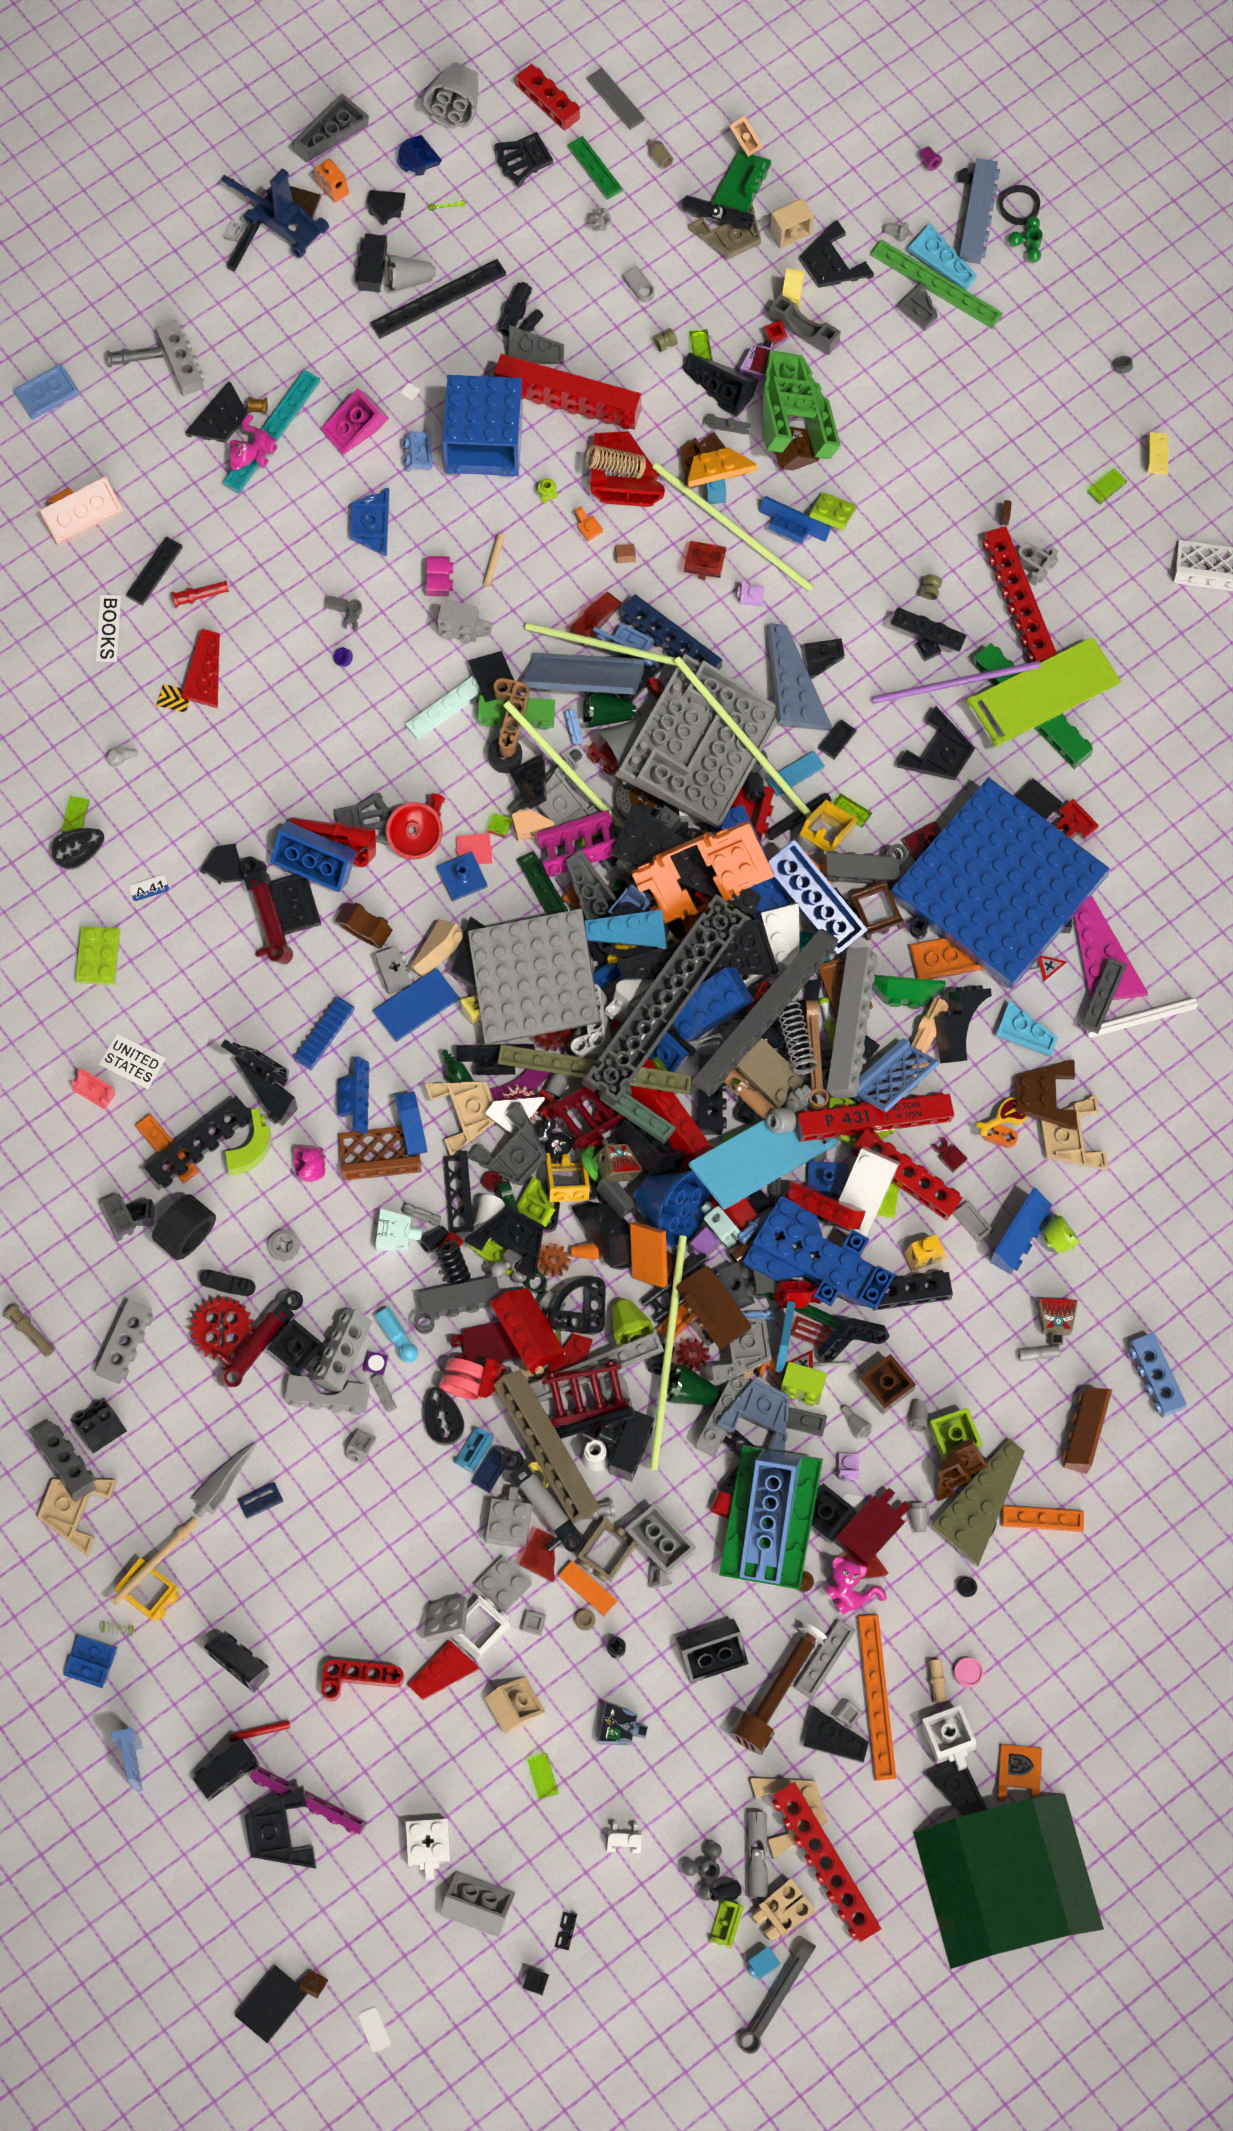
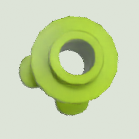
(547, 490)

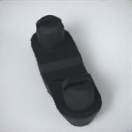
(227, 1283)

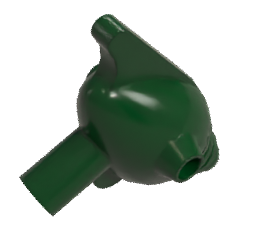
(455, 1069)

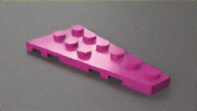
(1096, 946)

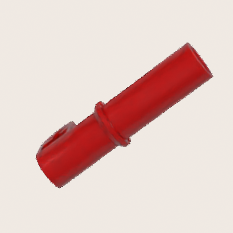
(357, 837)

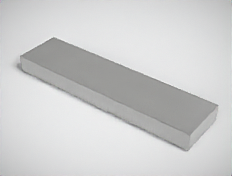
(825, 1659)

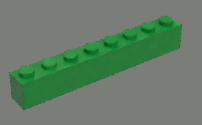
(1057, 731)

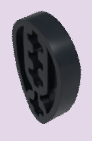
(79, 858)
(433, 1424)

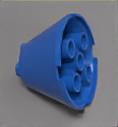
(673, 1203)

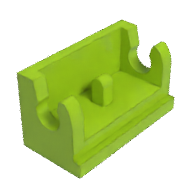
(726, 1924)

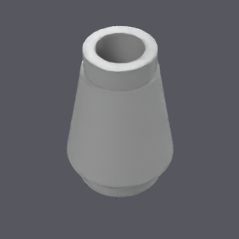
(919, 1417)
(919, 1516)

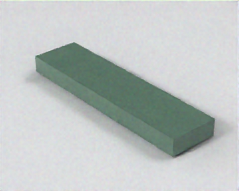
(643, 1117)

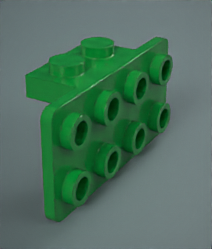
(742, 181)

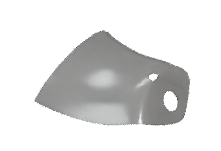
(622, 737)

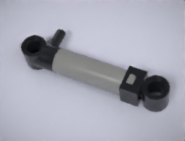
(527, 1480)

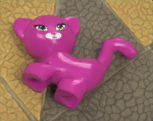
(243, 452)
(847, 1575)

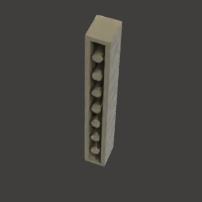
(546, 1446)

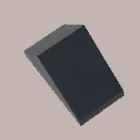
(142, 1212)

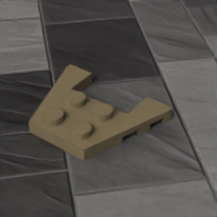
(728, 238)

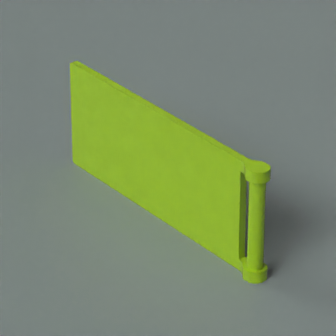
(1046, 691)

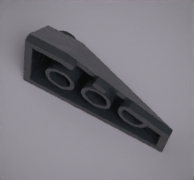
(726, 385)
(274, 1098)

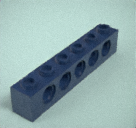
(682, 640)

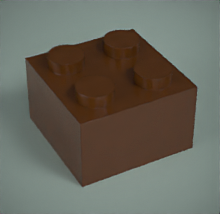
(886, 1383)

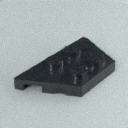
(220, 417)

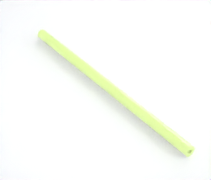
(600, 643)
(562, 764)

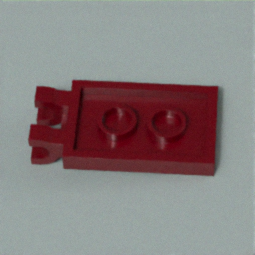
(485, 1342)
(872, 1527)

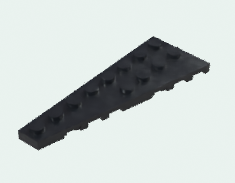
(647, 836)

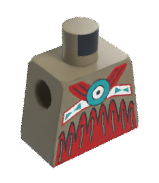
(617, 1162)
(1057, 1317)

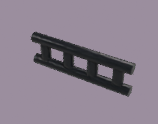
(652, 1298)

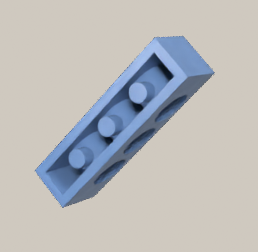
(1149, 1345)

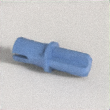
(752, 1229)

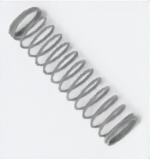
(805, 1061)

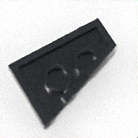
(958, 1788)

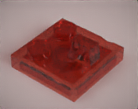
(705, 559)

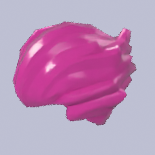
(309, 1162)

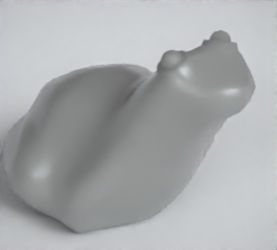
(118, 755)

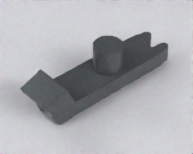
(729, 425)

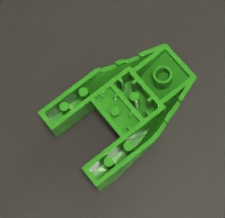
(793, 391)

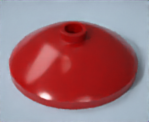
(425, 837)

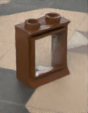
(876, 909)

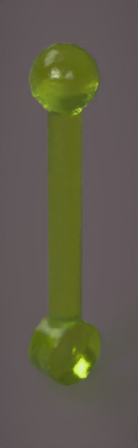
(461, 203)

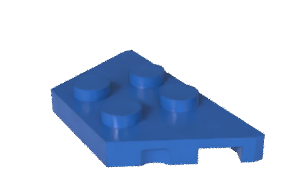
(370, 521)

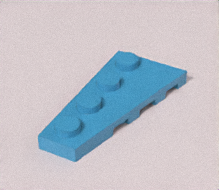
(631, 929)

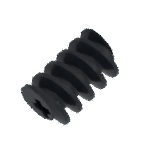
(453, 1263)

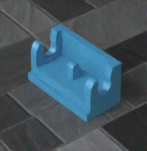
(474, 1450)

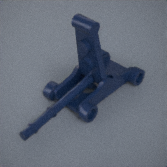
(286, 212)

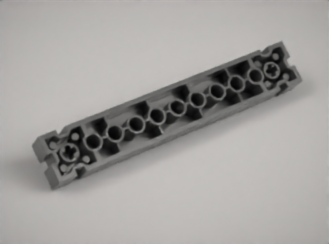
(664, 1000)

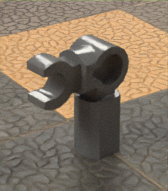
(353, 607)

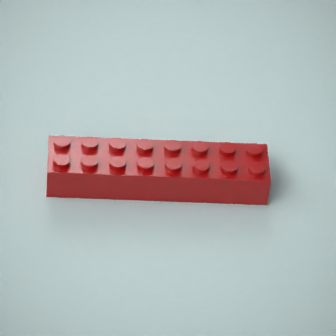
(573, 392)

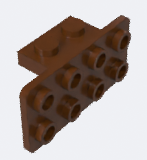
(713, 1307)

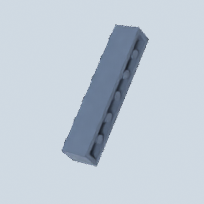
(978, 211)

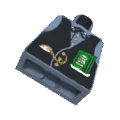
(619, 1726)

